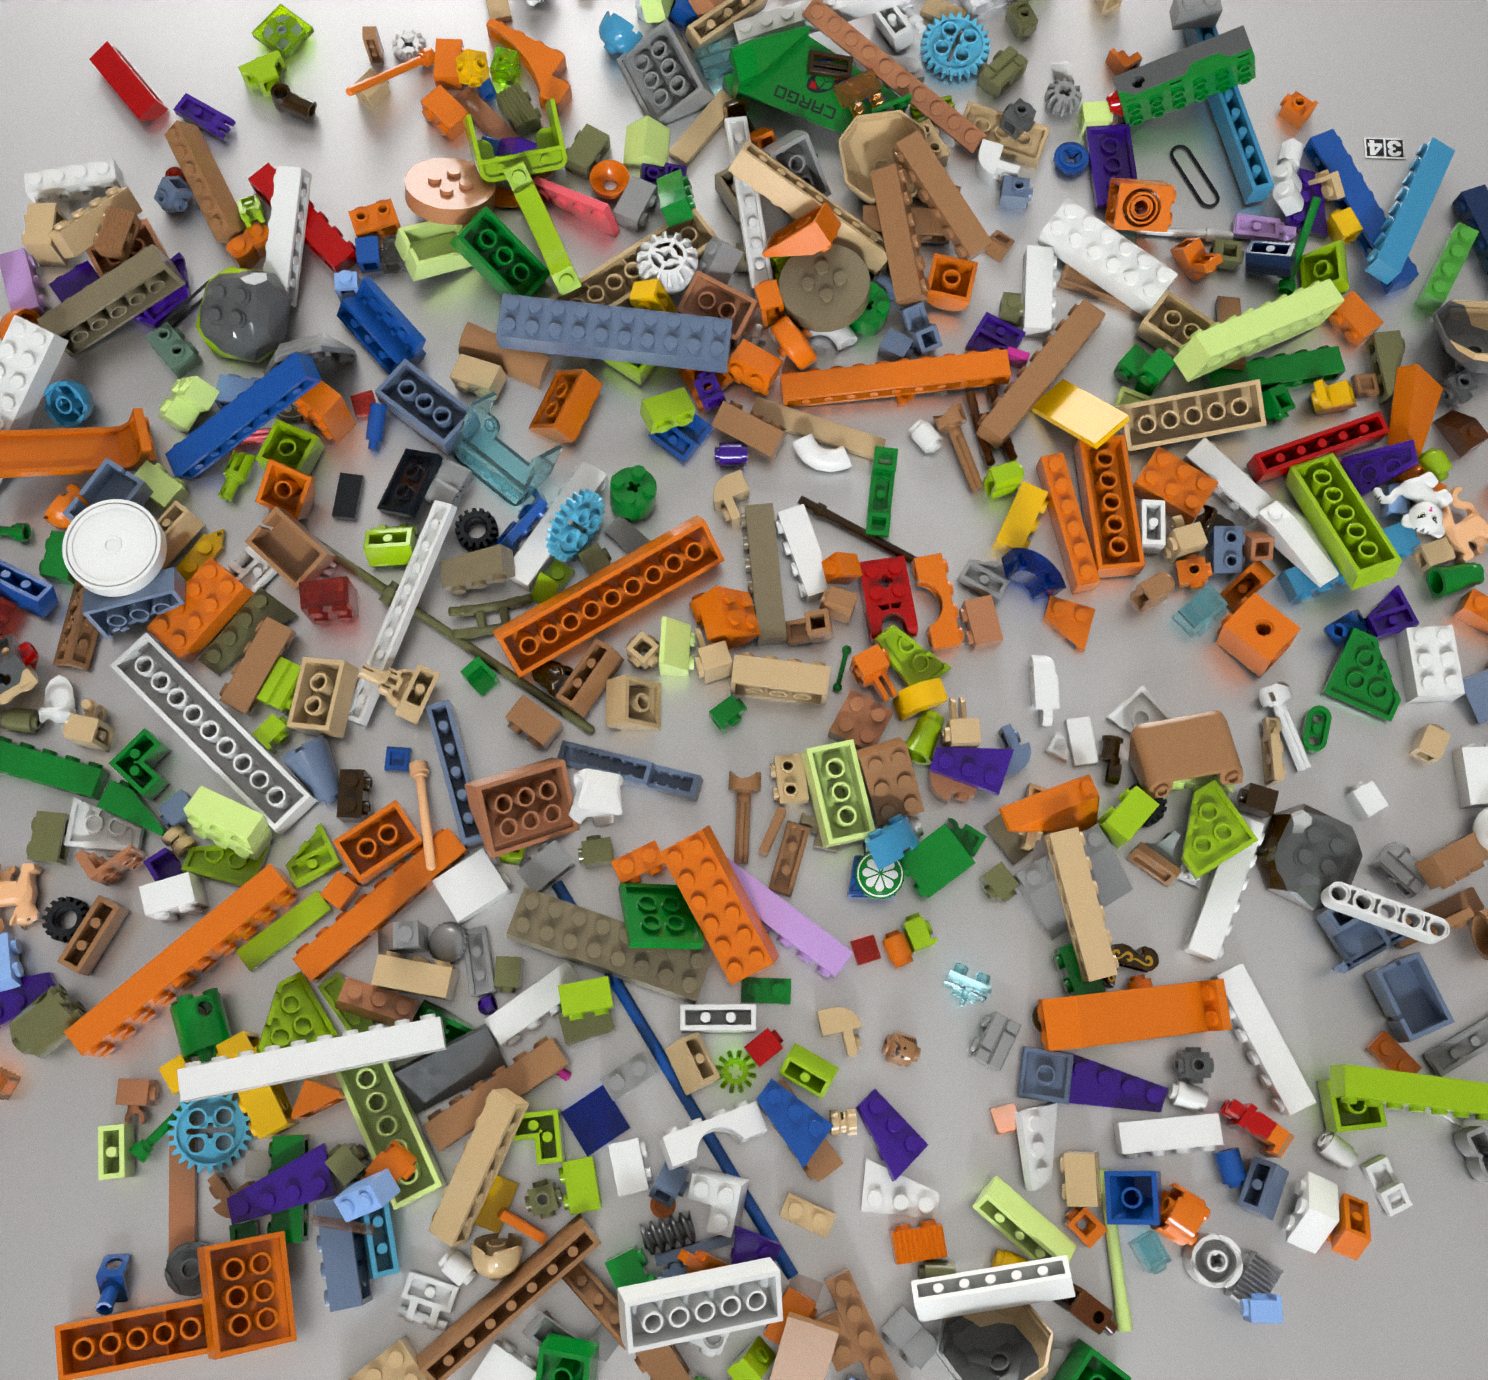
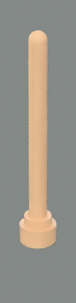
(419, 771)

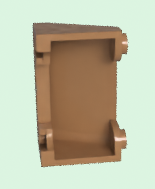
(1183, 750)

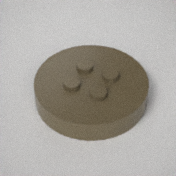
(825, 289)

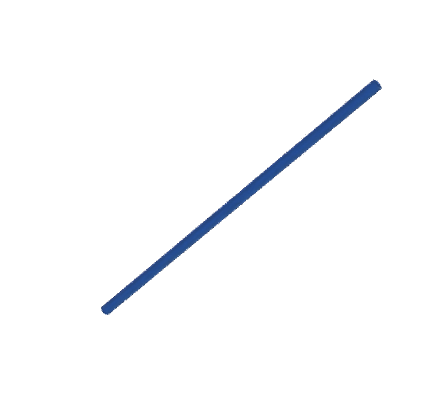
(687, 1101)

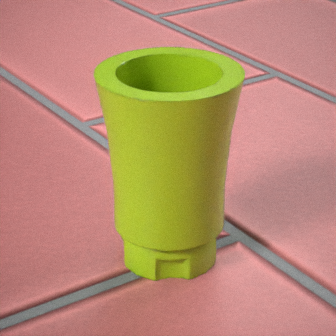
(925, 737)

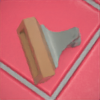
(1158, 858)

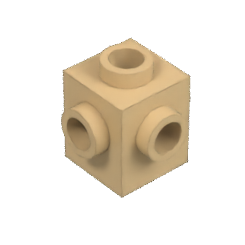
(639, 644)

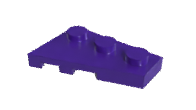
(1319, 226)
(973, 766)
(752, 1246)

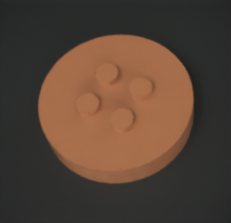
(447, 190)

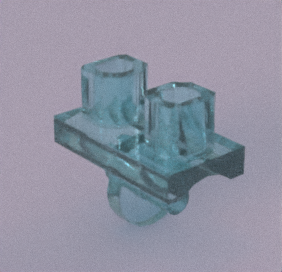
(967, 988)

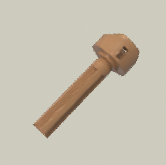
(951, 423)
(744, 788)

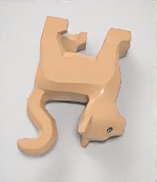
(1471, 528)
(20, 894)

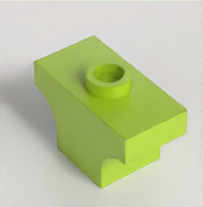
(263, 71)
(752, 1361)

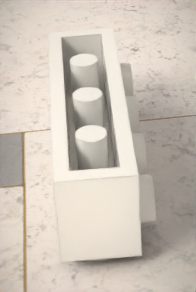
(73, 182)

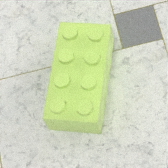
(838, 793)

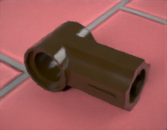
(292, 101)

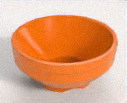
(609, 171)

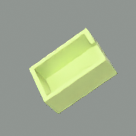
(428, 249)
(228, 823)

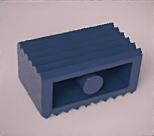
(1270, 258)

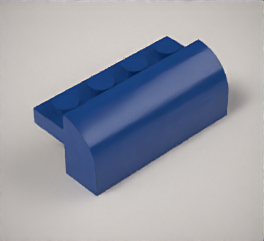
(381, 327)

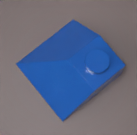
(1133, 1197)

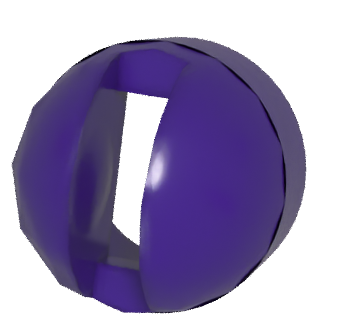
(487, 1004)

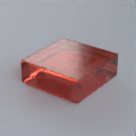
(361, 403)
(865, 950)

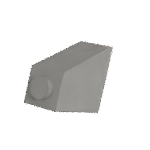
(403, 937)

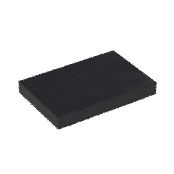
(410, 483)

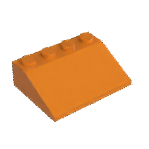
(246, 1295)

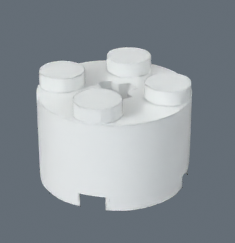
(1227, 1257)

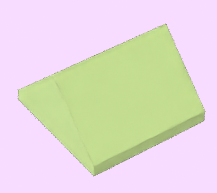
(646, 143)

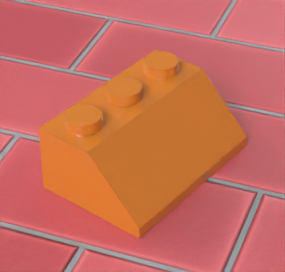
(566, 405)

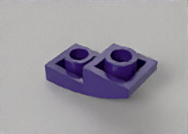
(652, 172)

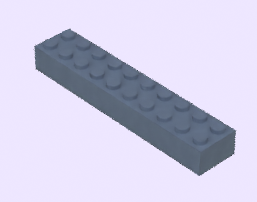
(614, 333)

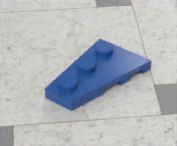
(523, 525)
(794, 1120)

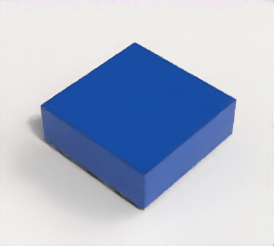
(397, 759)

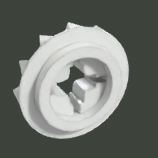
(407, 53)

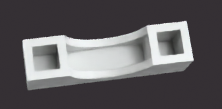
(741, 1123)

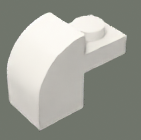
(989, 165)

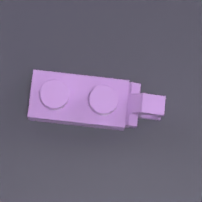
(1262, 228)

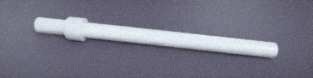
(1208, 235)

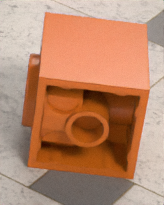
(1153, 205)
(1256, 634)

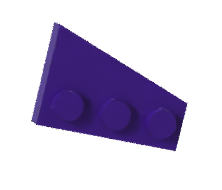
(1379, 465)
(17, 999)
(892, 1134)

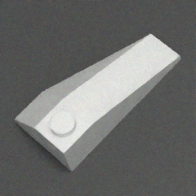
(1297, 541)

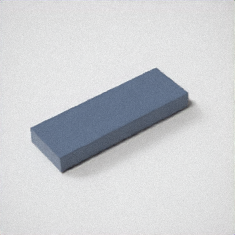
(705, 1245)

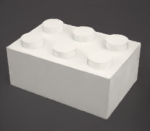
(1429, 664)

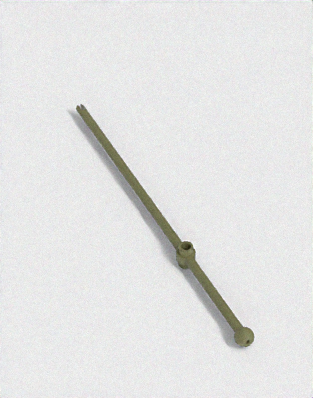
(388, 593)

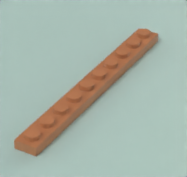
(893, 75)

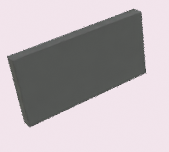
(450, 1071)

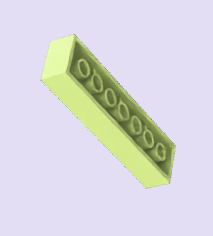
(1257, 329)

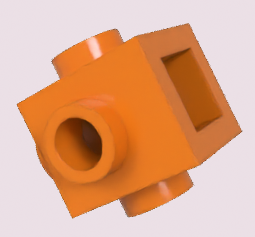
(1193, 580)

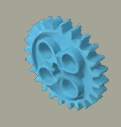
(973, 52)
(584, 510)
(210, 1154)

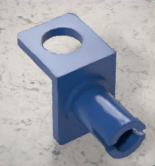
(1340, 629)
(112, 1283)

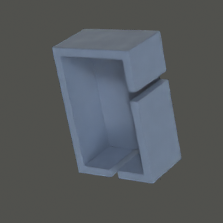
(107, 483)
(1409, 997)

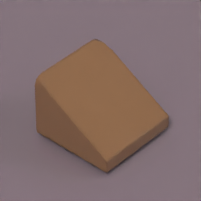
(1000, 245)

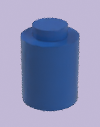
(1230, 1167)

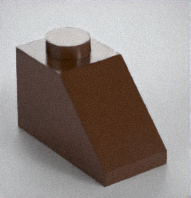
(1461, 432)

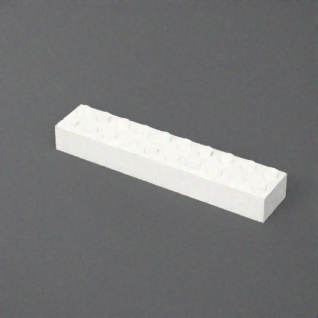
(213, 733)

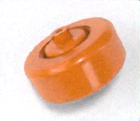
(794, 343)

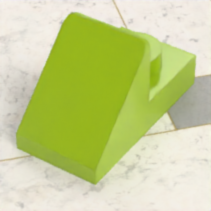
(552, 582)

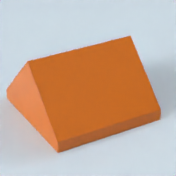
(315, 1098)

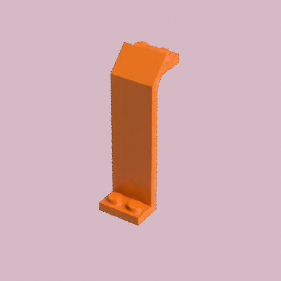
(76, 449)
(1133, 1014)

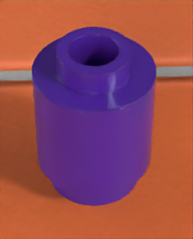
(731, 454)

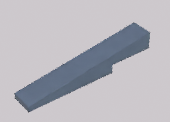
(633, 770)

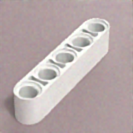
(1396, 913)

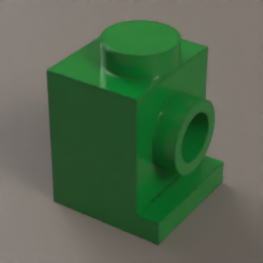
(1277, 403)
(727, 713)

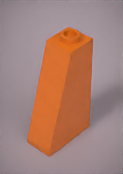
(1413, 406)

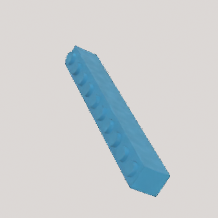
(1237, 133)

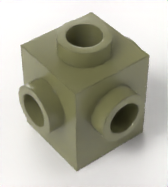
(553, 1194)

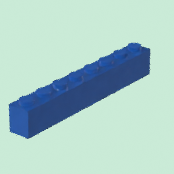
(1328, 152)
(243, 416)

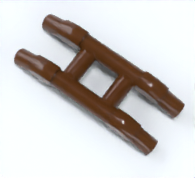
(984, 446)

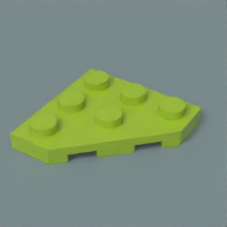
(1213, 831)
(294, 1015)

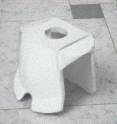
(596, 796)

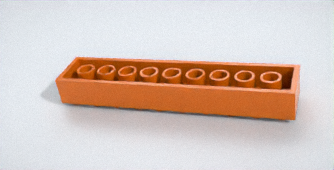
(608, 595)
(182, 963)

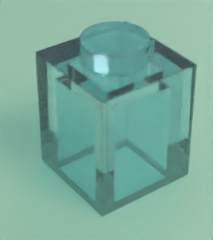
(1150, 1252)

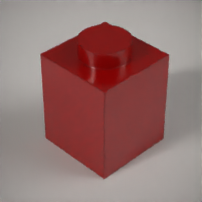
(764, 1046)

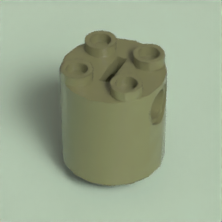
(43, 1022)

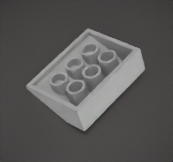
(665, 75)
(1041, 890)

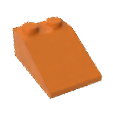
(805, 235)

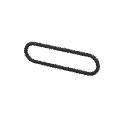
(1202, 172)
(182, 305)

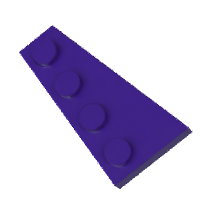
(1112, 1088)
(287, 1187)

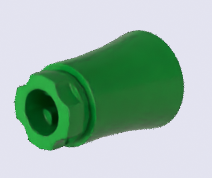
(1453, 578)

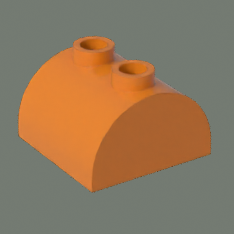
(951, 282)

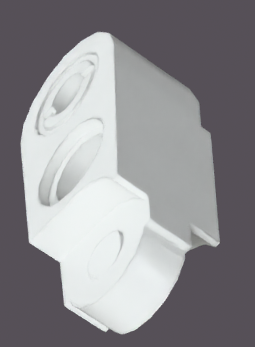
(1043, 687)

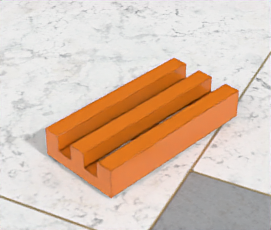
(522, 1225)

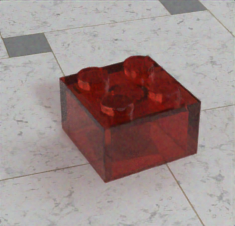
(329, 600)

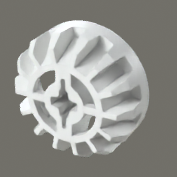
(664, 263)

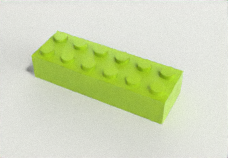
(1343, 521)

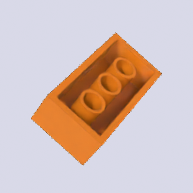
(210, 603)

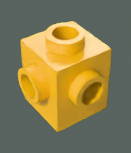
(472, 67)

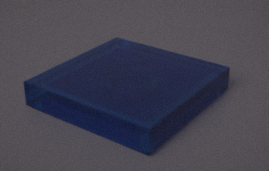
(595, 1120)

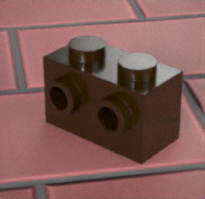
(354, 795)

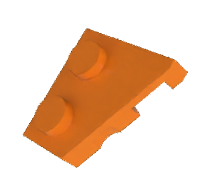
(1070, 620)

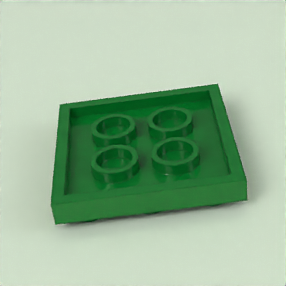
(658, 917)

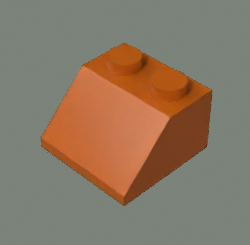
(286, 489)

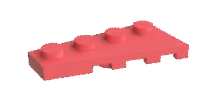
(579, 205)

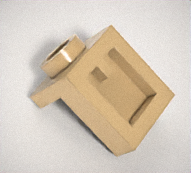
(1331, 184)

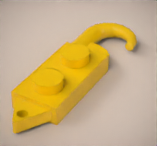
(206, 547)

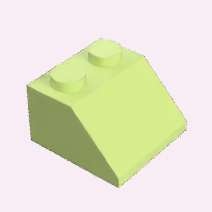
(675, 648)

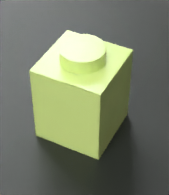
(1094, 114)

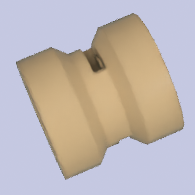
(178, 841)
(843, 1122)

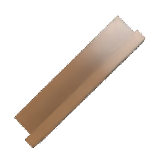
(77, 635)

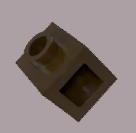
(1257, 800)

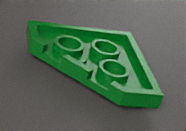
(1363, 677)

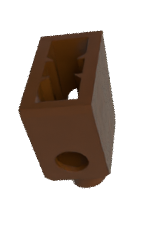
(1089, 1311)

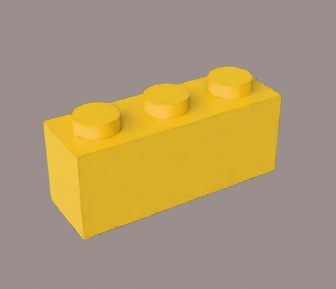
(1021, 518)

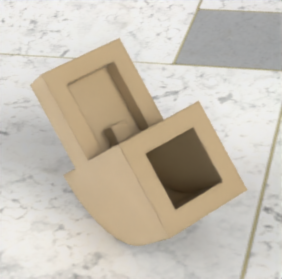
(727, 492)
(841, 1021)

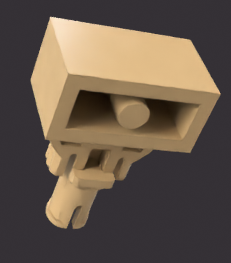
(403, 688)

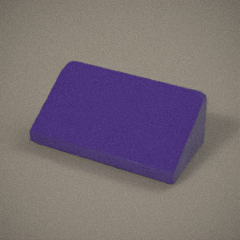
(514, 145)

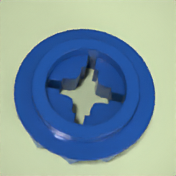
(1072, 150)

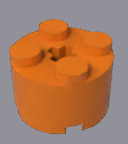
(1181, 1215)

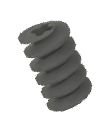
(668, 1233)

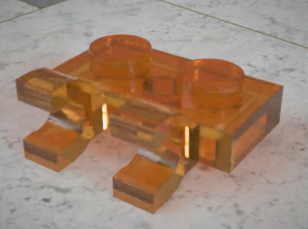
(858, 88)

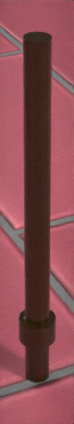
(820, 510)

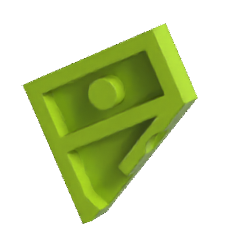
(313, 858)

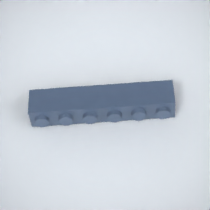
(454, 767)

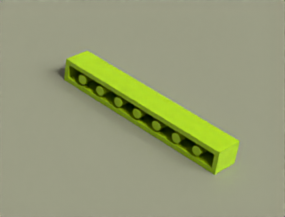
(1409, 1090)

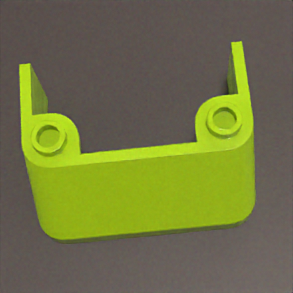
(547, 157)

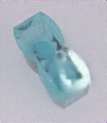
(1200, 611)

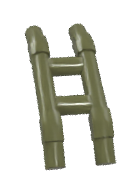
(480, 610)

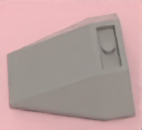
(317, 346)

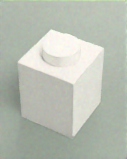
(1365, 799)

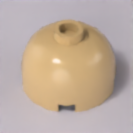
(495, 1256)

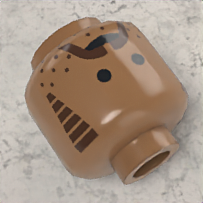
(901, 1049)

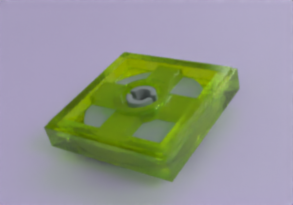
(283, 31)

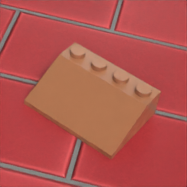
(522, 806)

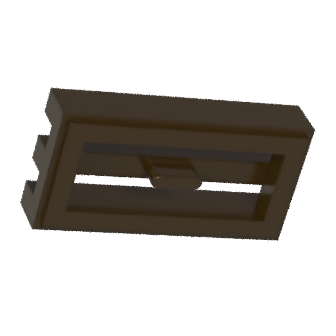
(812, 70)

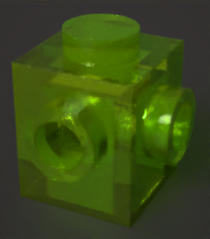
(505, 66)

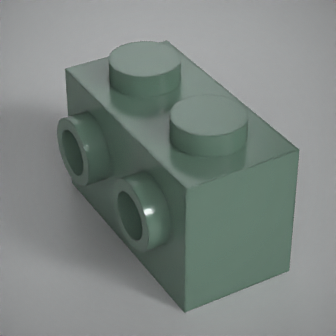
(173, 350)

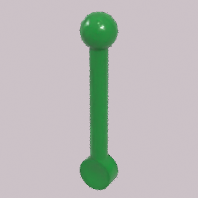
(846, 650)

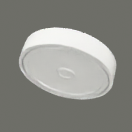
(114, 547)

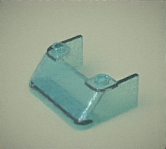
(494, 461)

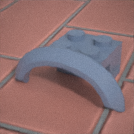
(1355, 938)

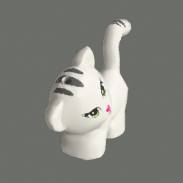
(1425, 515)

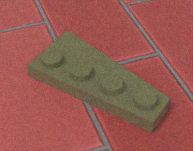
(230, 644)

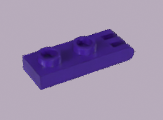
(203, 116)

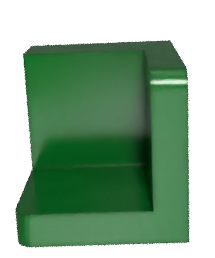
(480, 676)

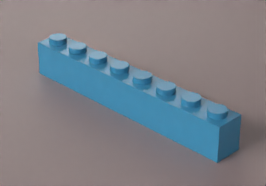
(1409, 211)

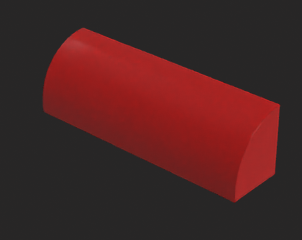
(128, 83)

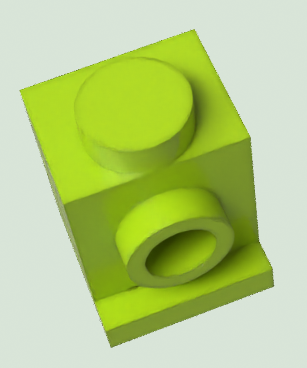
(273, 732)
(918, 932)

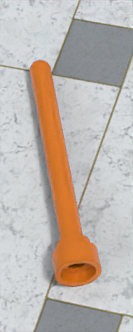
(424, 58)

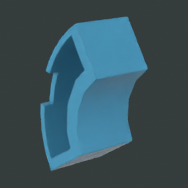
(889, 842)

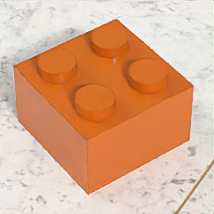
(728, 616)

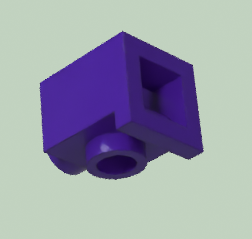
(712, 397)

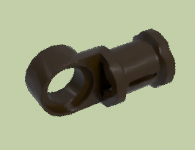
(1110, 755)

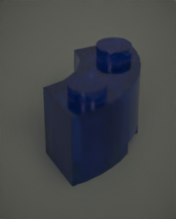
(1033, 572)

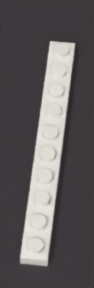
(403, 607)

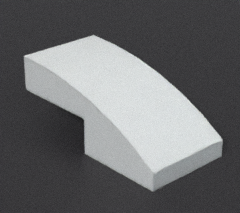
(1385, 1185)

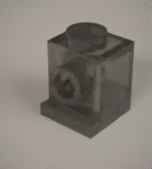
(390, 258)

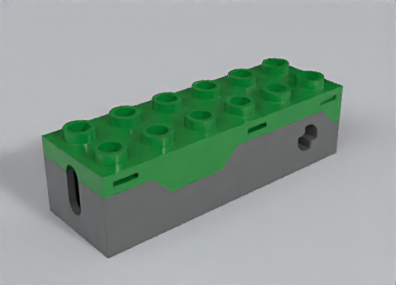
(1183, 77)

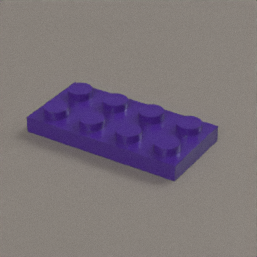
(1109, 157)

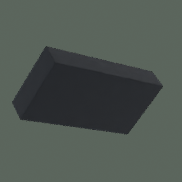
(348, 496)

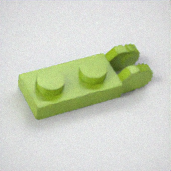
(251, 209)

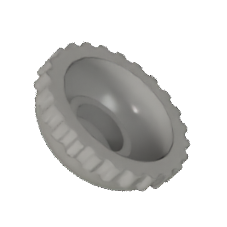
(448, 942)

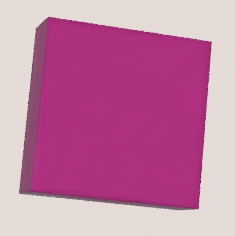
(1017, 357)

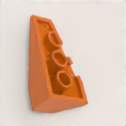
(1055, 809)

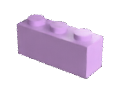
(22, 281)

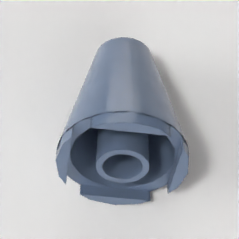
(315, 769)

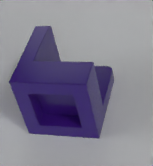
(163, 865)

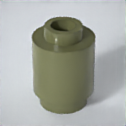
(21, 720)
(935, 1268)

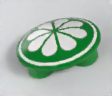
(878, 883)

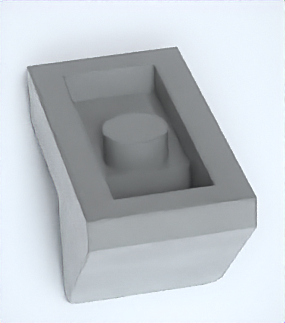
(541, 1326)

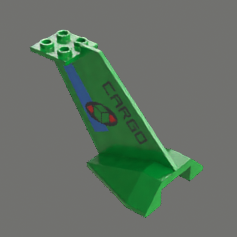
(775, 74)

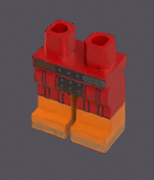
(1257, 1126)

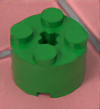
(875, 314)
(633, 493)

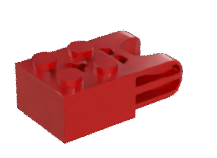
(890, 602)

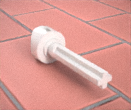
(1275, 697)

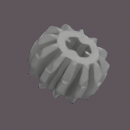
(1063, 97)

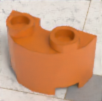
(396, 1159)

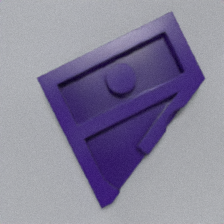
(994, 333)
(1391, 615)

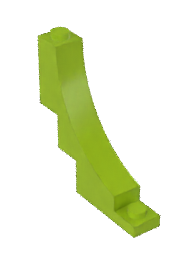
(543, 228)

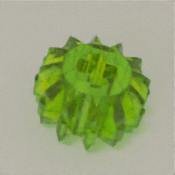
(742, 1066)

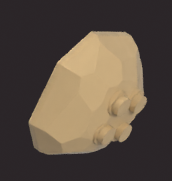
(869, 146)

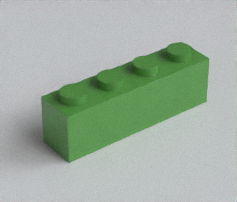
(1446, 268)

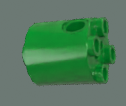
(200, 1024)

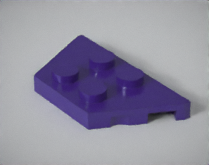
(158, 312)

